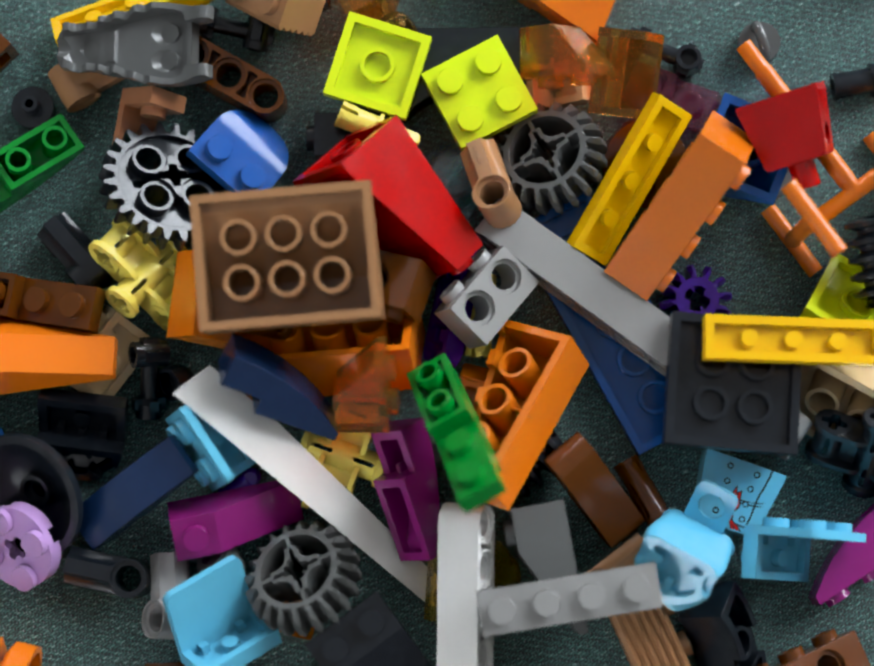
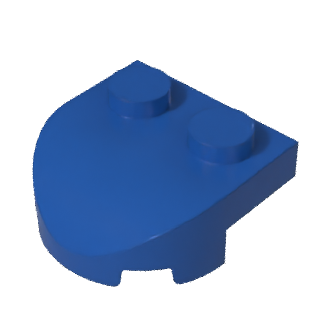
(241, 152)

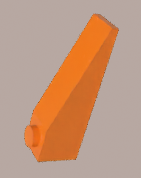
(52, 356)

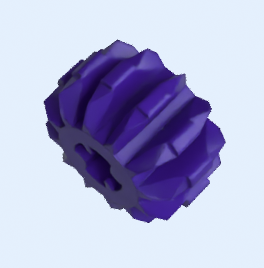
(701, 285)

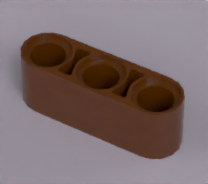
(251, 85)
(594, 490)

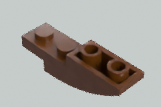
(51, 302)

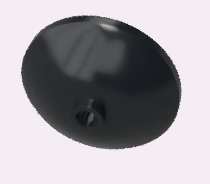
(41, 477)

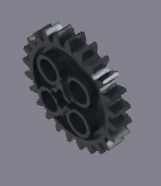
(164, 183)

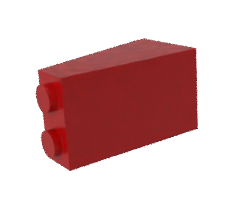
(410, 201)

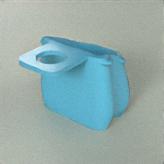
(689, 548)

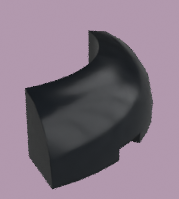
(722, 628)

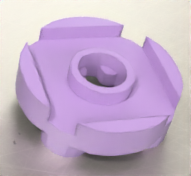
(40, 554)

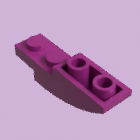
(846, 564)

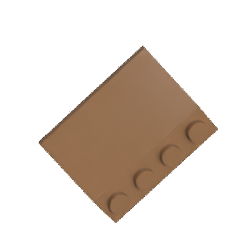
(286, 257)

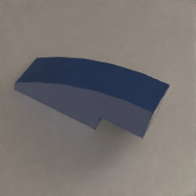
(275, 387)
(135, 491)

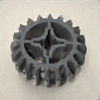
(575, 143)
(325, 582)

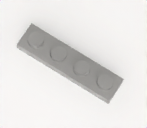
(569, 599)

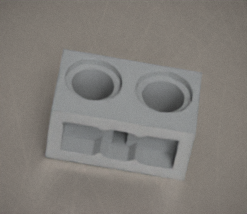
(491, 304)

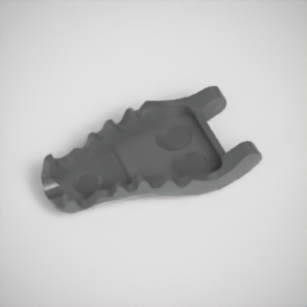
(146, 44)

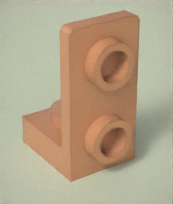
(146, 106)

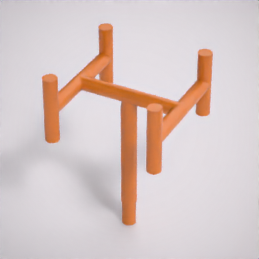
(813, 219)

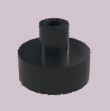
(33, 107)

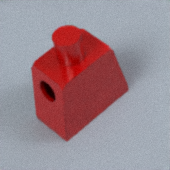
(790, 131)

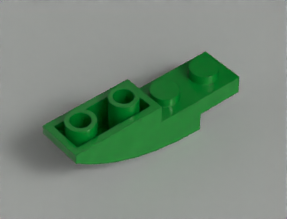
(36, 158)
(457, 432)

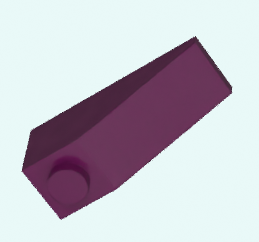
(230, 518)

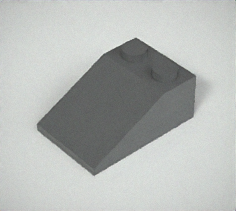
(543, 544)

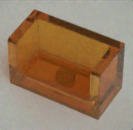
(636, 72)

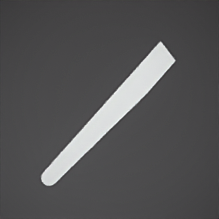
(298, 471)

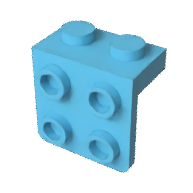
(209, 450)
(782, 546)
(215, 620)

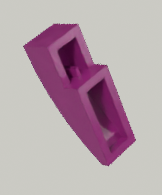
(409, 488)

